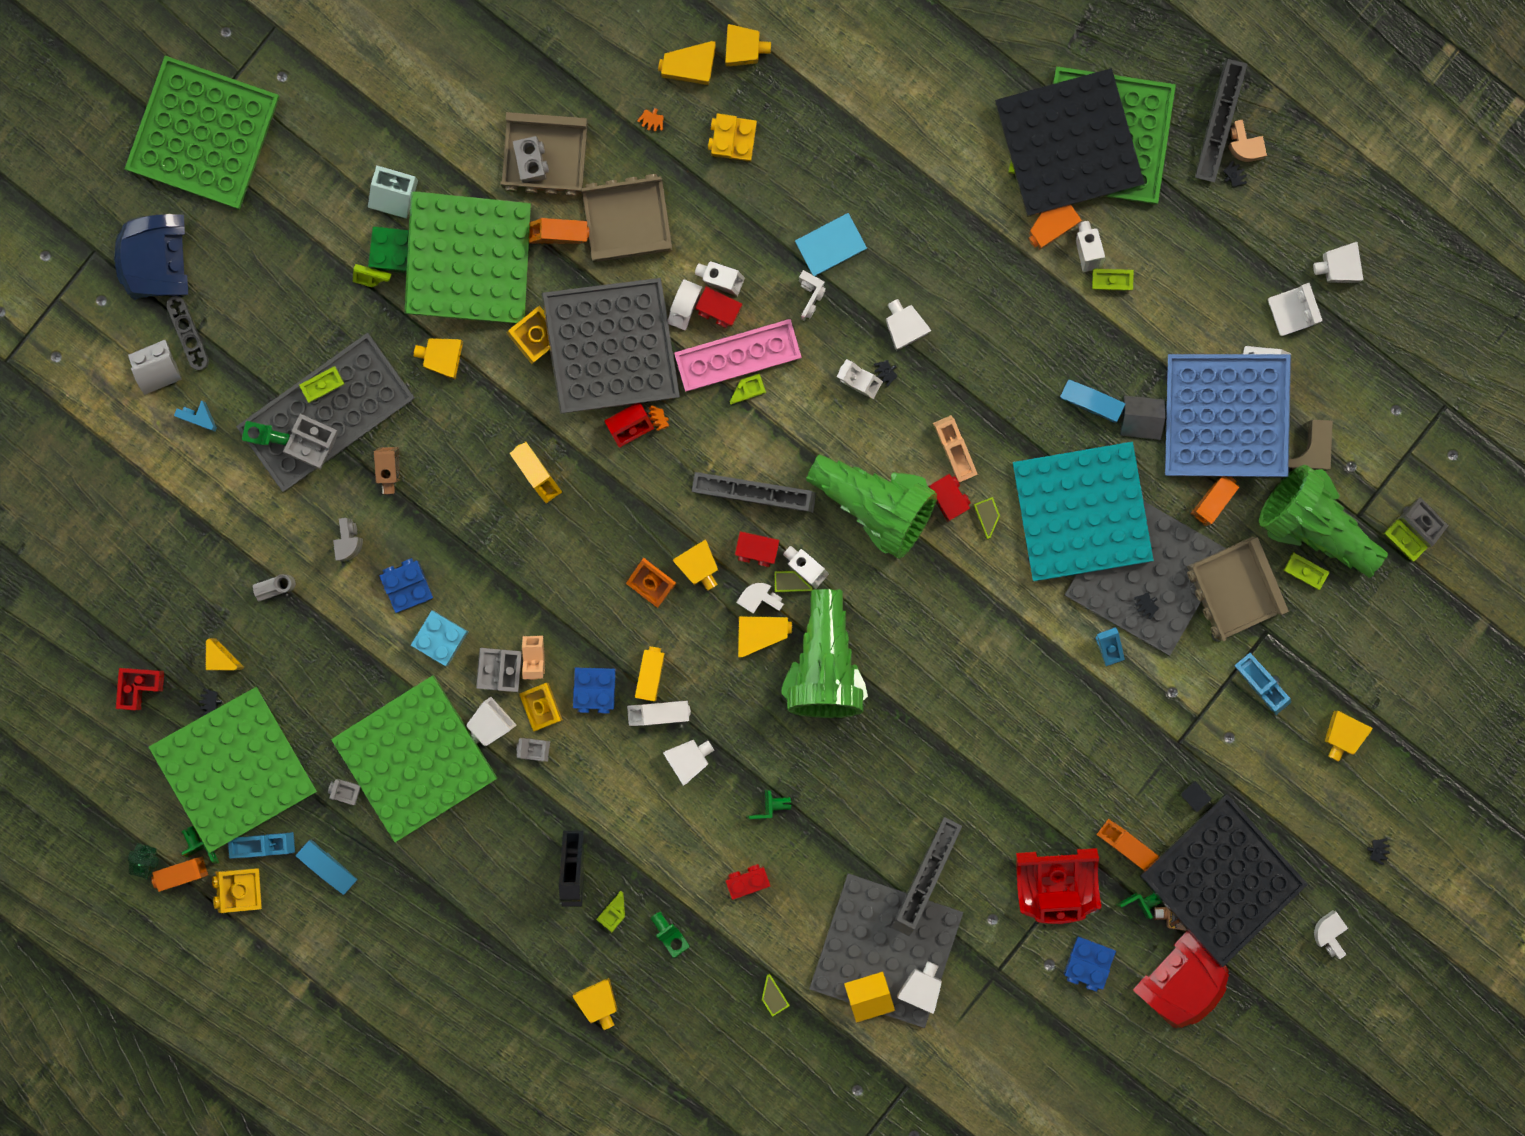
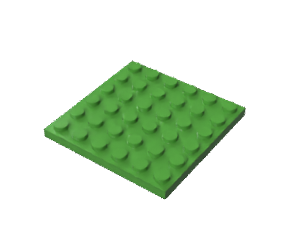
(1148, 116)
(202, 132)
(467, 258)
(414, 758)
(232, 769)

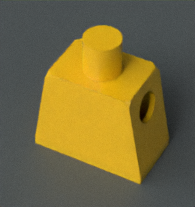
(744, 46)
(441, 356)
(698, 565)
(1345, 735)
(597, 1003)

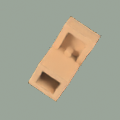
(1243, 148)
(533, 657)

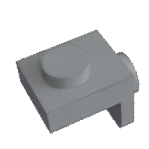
(533, 749)
(344, 791)

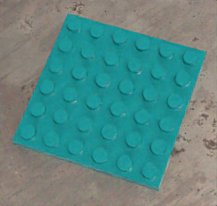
(1083, 511)

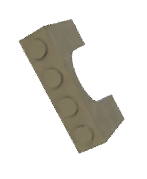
(1318, 448)

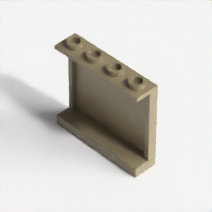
(564, 151)
(627, 218)
(1236, 588)

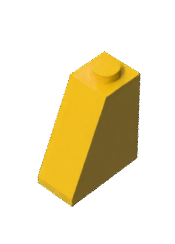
(689, 64)
(535, 472)
(761, 632)
(650, 674)

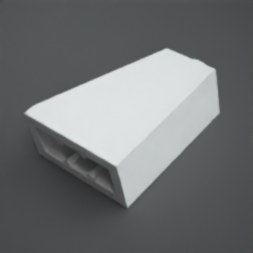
(658, 713)

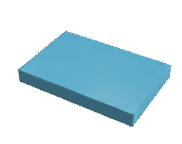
(830, 244)

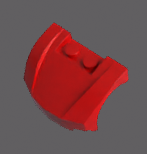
(1058, 886)
(1184, 984)

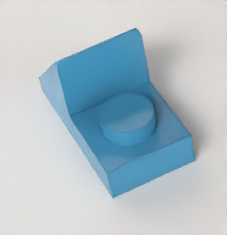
(202, 417)
(1110, 646)

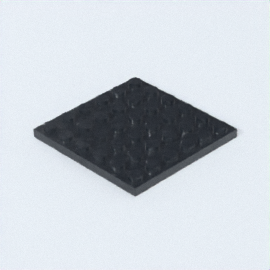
(1069, 142)
(1223, 880)

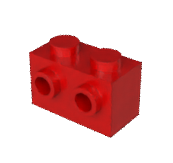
(718, 307)
(629, 424)
(949, 498)
(756, 548)
(747, 882)

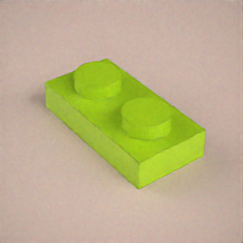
(1112, 279)
(322, 384)
(1405, 540)
(1306, 571)

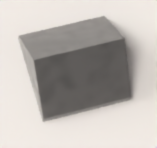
(1143, 417)
(1423, 522)

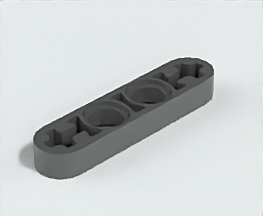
(191, 331)

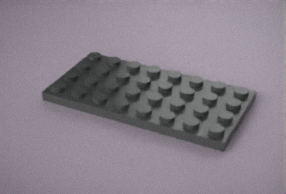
(366, 400)

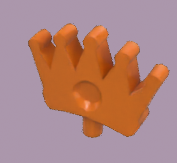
(652, 118)
(658, 417)

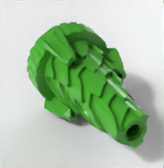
(890, 511)
(1306, 511)
(825, 679)

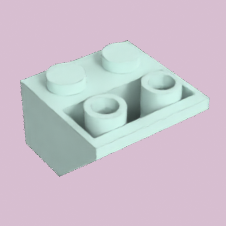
(391, 191)

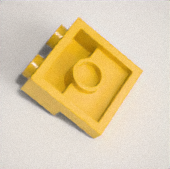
(732, 137)
(237, 890)

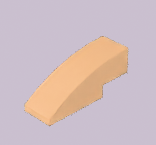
(955, 448)

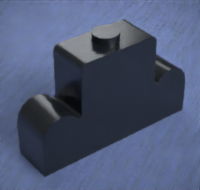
(572, 869)

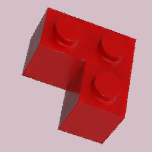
(132, 683)

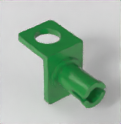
(266, 434)
(772, 804)
(195, 845)
(1144, 903)
(668, 934)

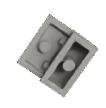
(154, 367)
(310, 441)
(348, 546)
(498, 669)

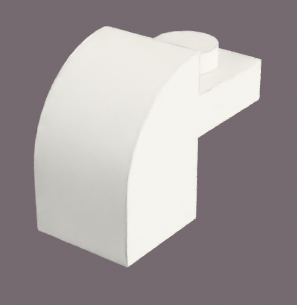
(684, 304)
(859, 379)
(755, 594)
(1326, 930)

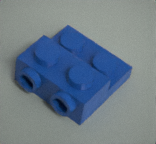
(406, 585)
(594, 689)
(1089, 964)

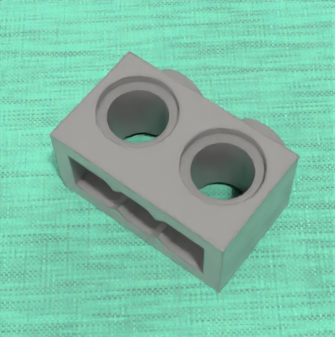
(526, 161)

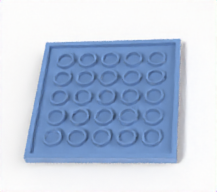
(1228, 415)

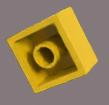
(531, 335)

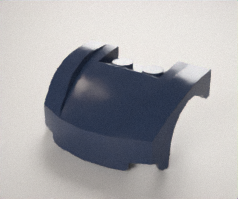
(151, 256)

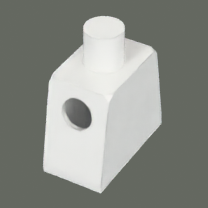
(1089, 247)
(1341, 265)
(728, 279)
(905, 325)
(811, 571)
(489, 722)
(688, 759)
(922, 988)

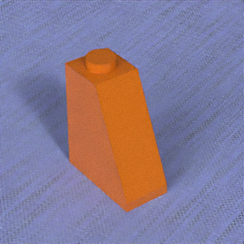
(1053, 225)
(558, 231)
(1215, 500)
(1127, 844)
(179, 874)

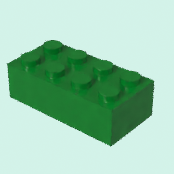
(389, 249)

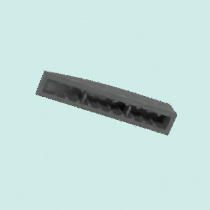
(1220, 119)
(754, 492)
(926, 877)

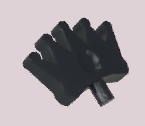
(1233, 175)
(887, 371)
(1148, 604)
(211, 701)
(1377, 850)

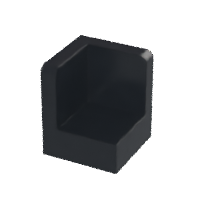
(1195, 796)

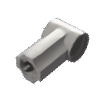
(272, 587)

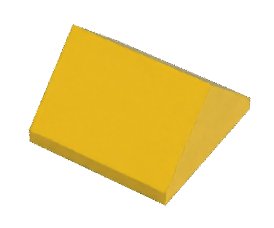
(219, 657)
(540, 706)
(869, 996)

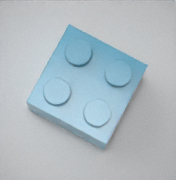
(439, 638)

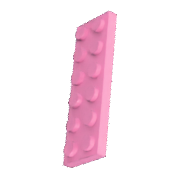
(737, 355)

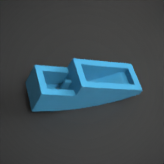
(1092, 401)
(1263, 683)
(261, 845)
(326, 867)

